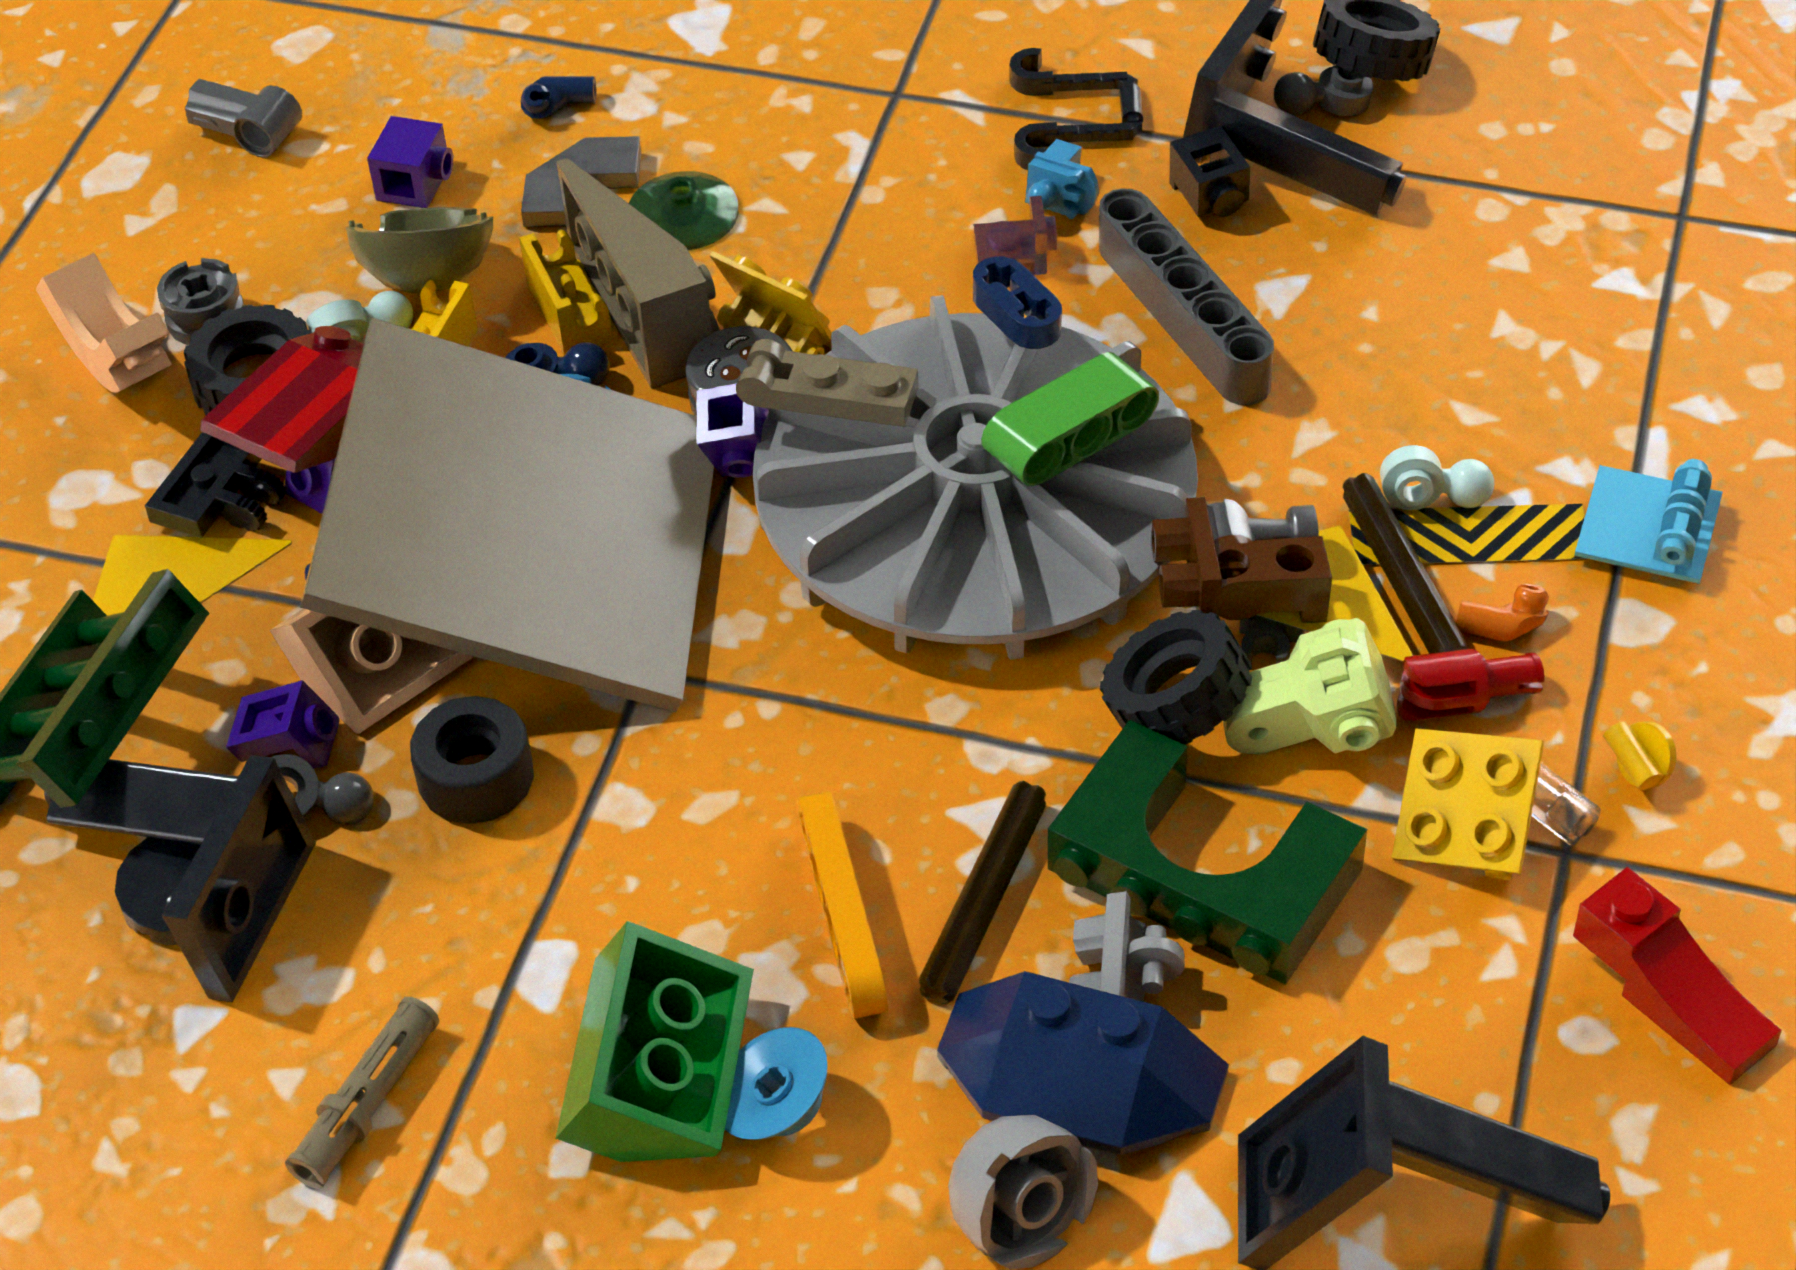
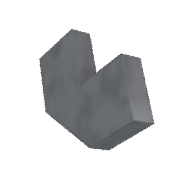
(607, 159)

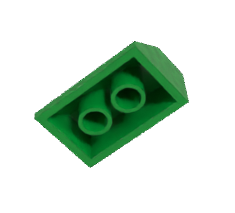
(655, 1050)

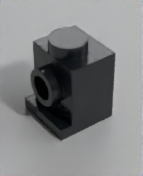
(1214, 186)

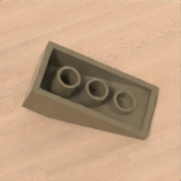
(642, 275)

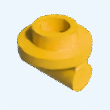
(1642, 752)

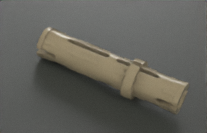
(318, 1151)

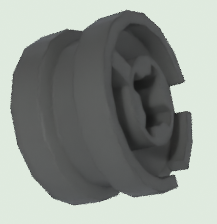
(195, 295)

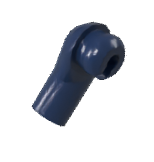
(554, 92)

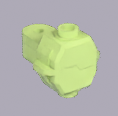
(1325, 691)

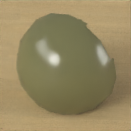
(422, 246)

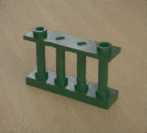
(90, 685)

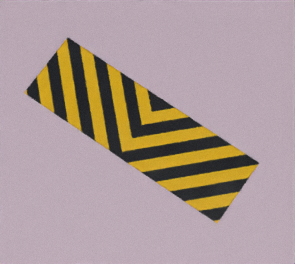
(1485, 533)

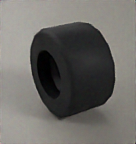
(466, 729)

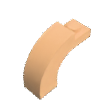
(101, 327)

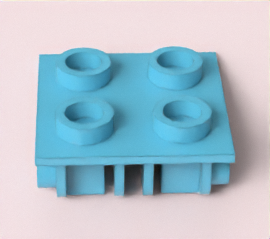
(1651, 521)

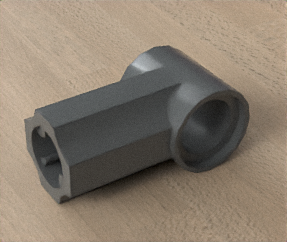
(254, 120)

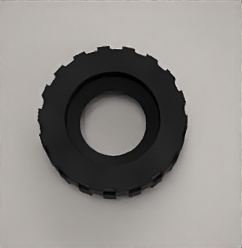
(1377, 38)
(230, 338)
(1165, 650)

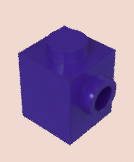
(409, 162)
(728, 430)

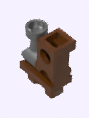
(1242, 562)

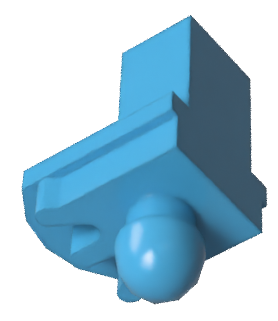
(1062, 180)

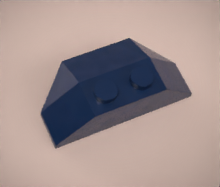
(1081, 1059)

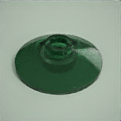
(689, 206)

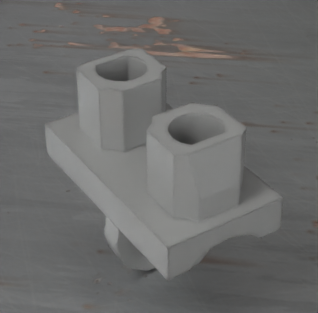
(1131, 954)

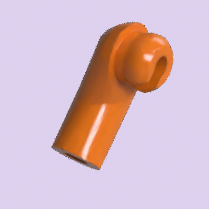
(1509, 621)

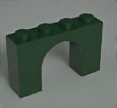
(1254, 916)

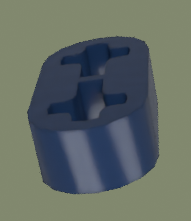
(1026, 297)

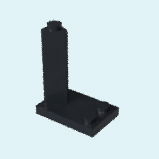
(1276, 137)
(246, 858)
(1347, 1127)

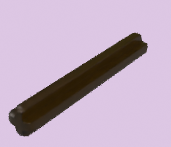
(1402, 565)
(982, 893)

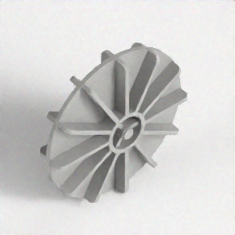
(936, 532)

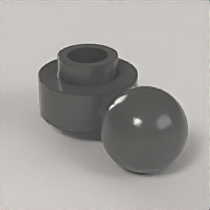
(1336, 92)
(344, 797)

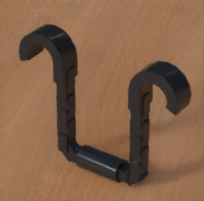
(1028, 81)

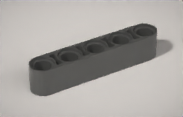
(1186, 297)

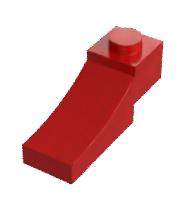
(1672, 977)

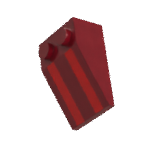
(293, 402)

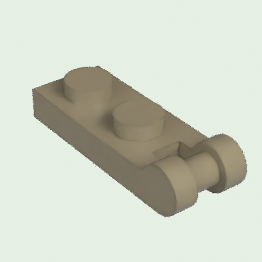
(827, 385)

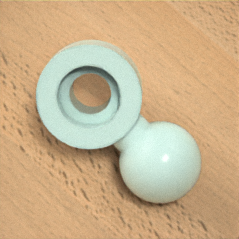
(351, 316)
(1466, 482)

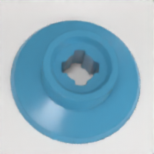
(777, 1084)

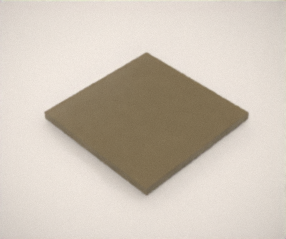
(515, 517)

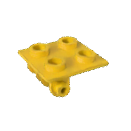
(772, 305)
(1468, 801)

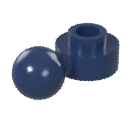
(580, 359)

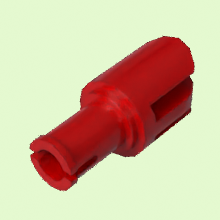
(1463, 682)

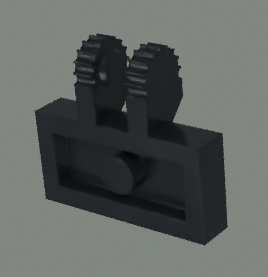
(207, 486)

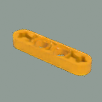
(842, 905)

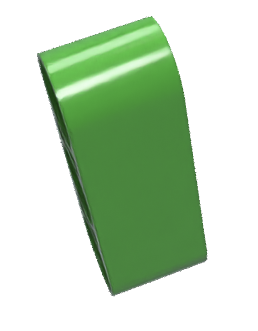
(1070, 419)

